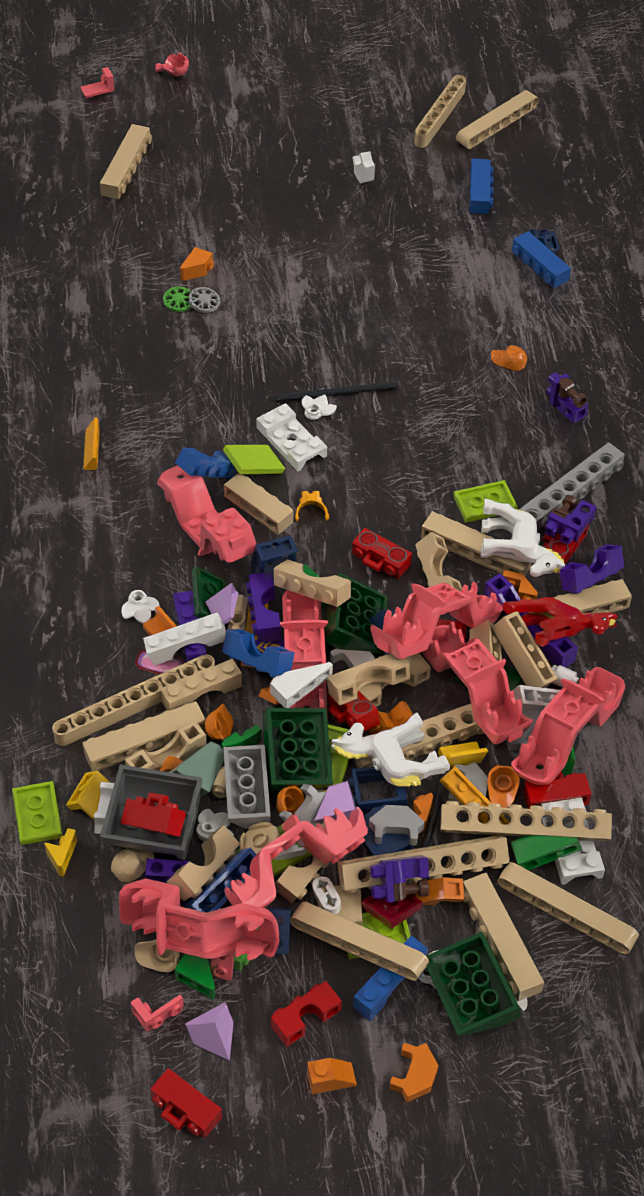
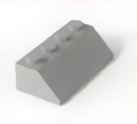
(246, 785)

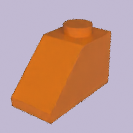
(196, 264)
(330, 1075)

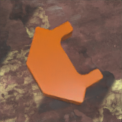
(420, 1073)

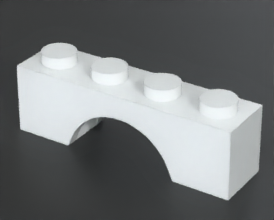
(163, 645)

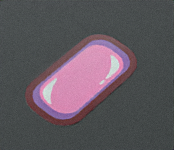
(143, 662)

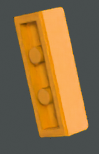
(91, 445)

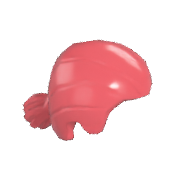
(175, 65)

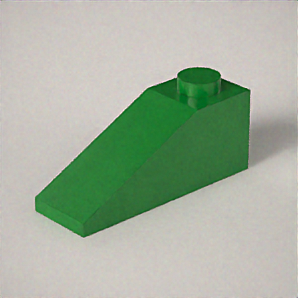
(539, 850)

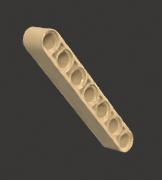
(440, 111)
(497, 119)
(568, 908)
(359, 941)

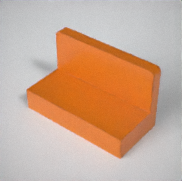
(158, 623)

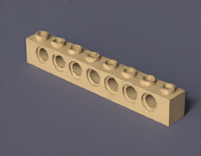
(437, 727)
(450, 824)
(497, 856)

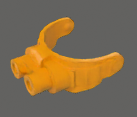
(313, 499)

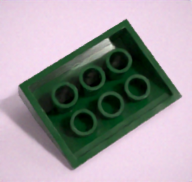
(349, 623)
(296, 748)
(472, 986)

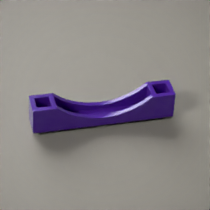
(558, 651)

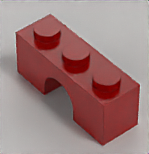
(319, 1001)

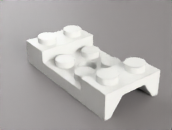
(281, 425)
(579, 863)

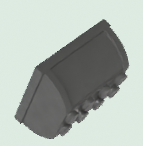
(139, 782)

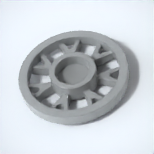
(204, 299)

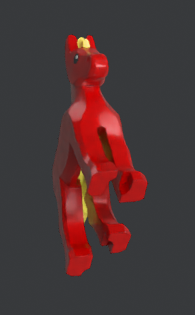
(558, 618)

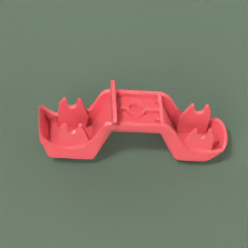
(212, 531)
(413, 628)
(305, 636)
(486, 681)
(563, 719)
(326, 844)
(213, 934)

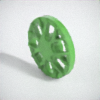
(177, 299)

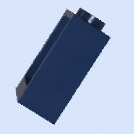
(265, 554)
(370, 774)

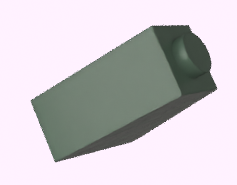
(204, 764)

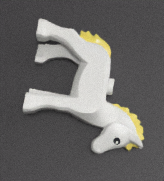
(524, 542)
(387, 752)

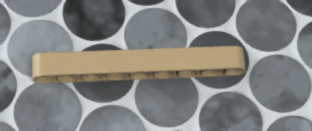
(108, 709)

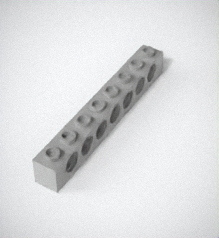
(576, 482)

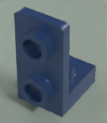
(547, 237)
(283, 918)

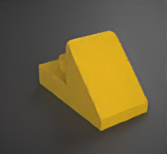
(62, 854)

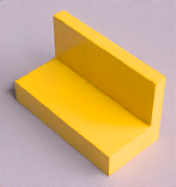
(463, 753)
(87, 793)

